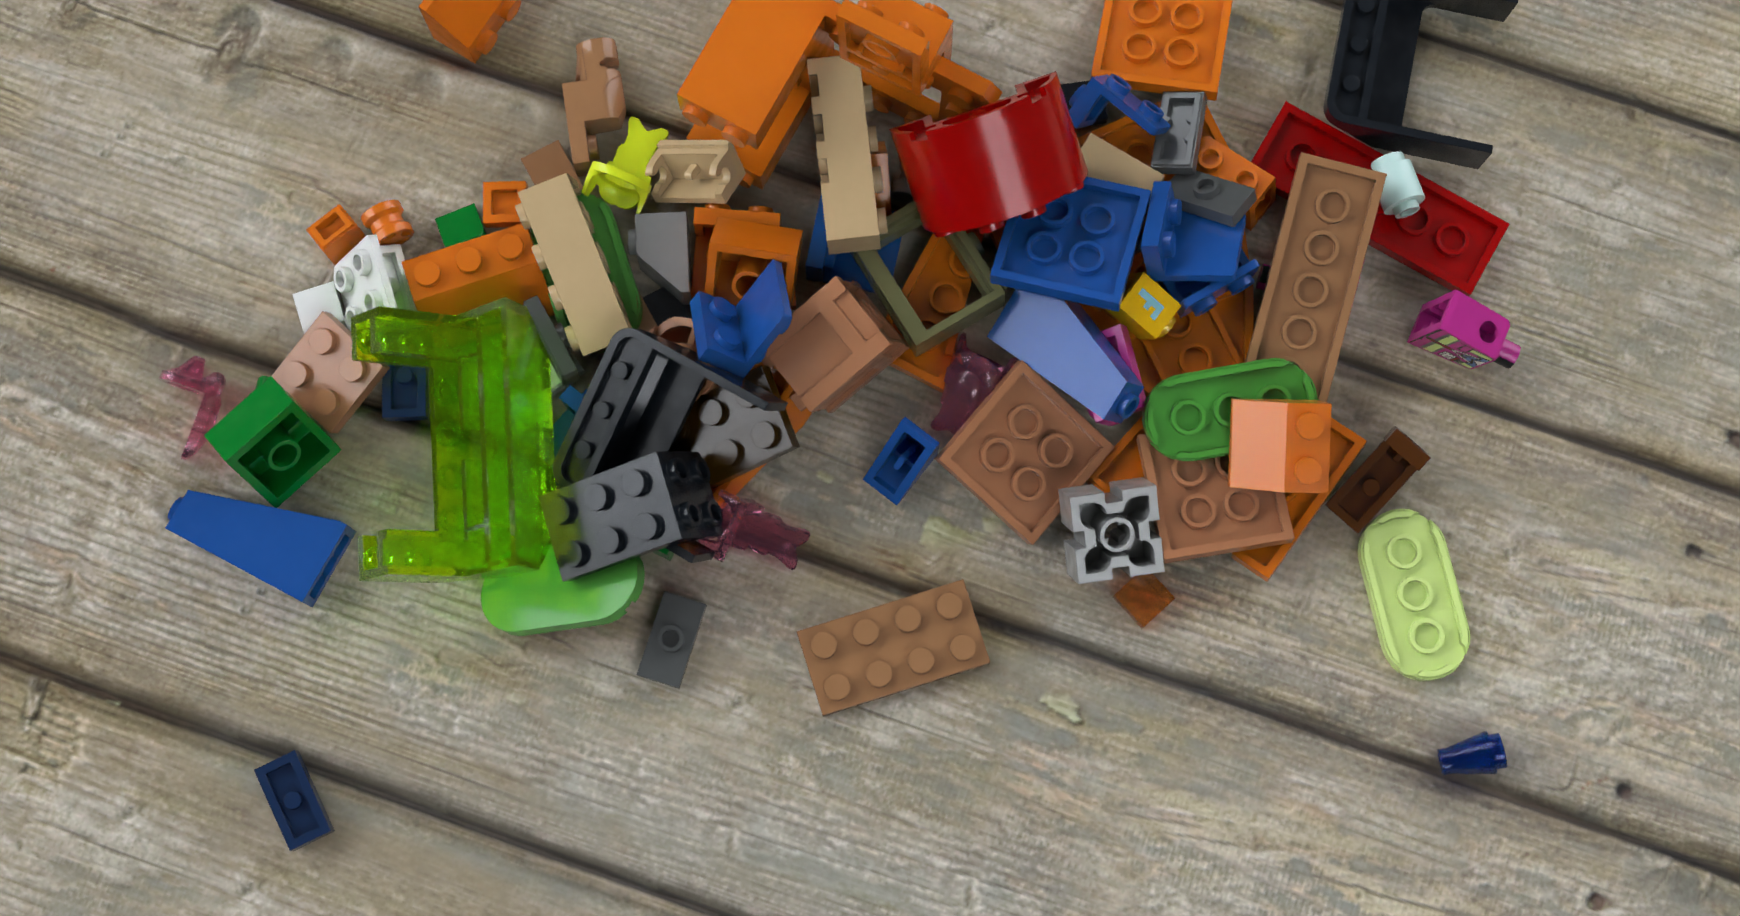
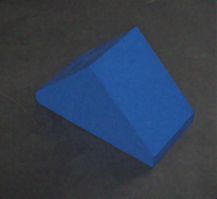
(902, 461)

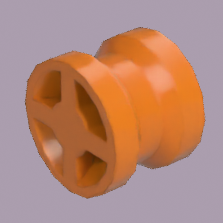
(387, 223)

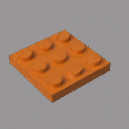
(1164, 44)

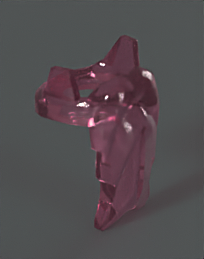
(190, 378)
(968, 383)
(750, 526)

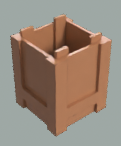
(834, 346)

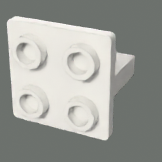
(372, 278)

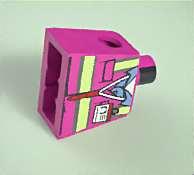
(1463, 332)

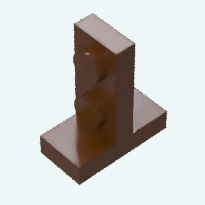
(1377, 479)

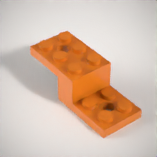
(895, 39)

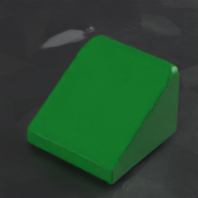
(460, 225)

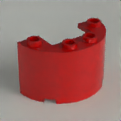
(992, 160)

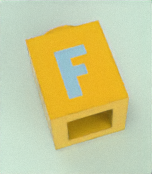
(1146, 308)

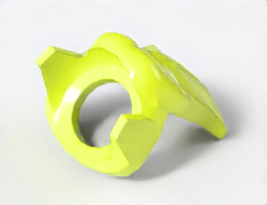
(624, 179)

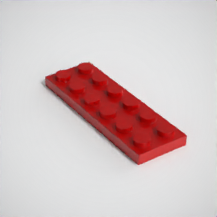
(1443, 240)

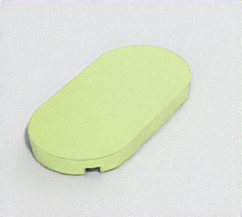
(1413, 595)

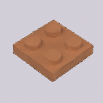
(323, 375)

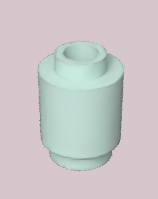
(1401, 188)

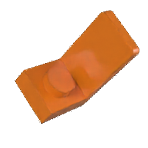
(1226, 164)

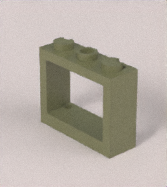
(969, 252)

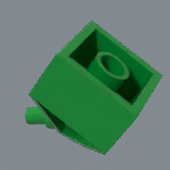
(272, 442)

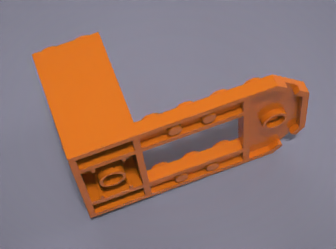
(757, 88)

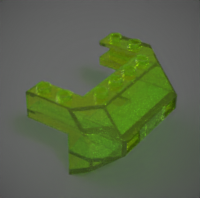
(486, 442)

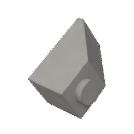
(664, 251)

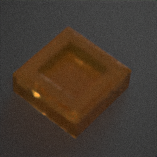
(1143, 598)

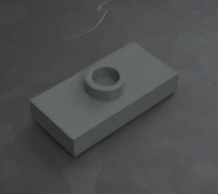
(1179, 147)
(1213, 197)
(554, 341)
(671, 640)

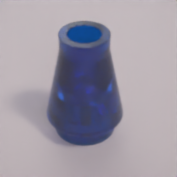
(1473, 755)

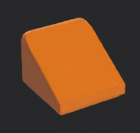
(336, 233)

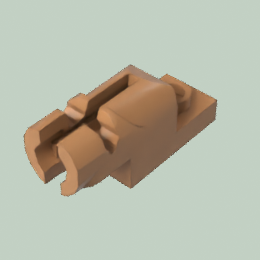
(594, 101)

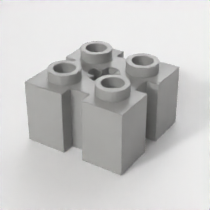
(1130, 545)

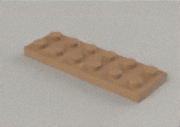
(1316, 267)

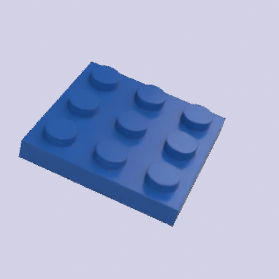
(1077, 247)

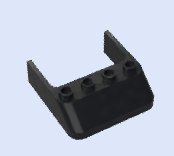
(1374, 72)
(640, 408)

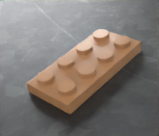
(893, 647)

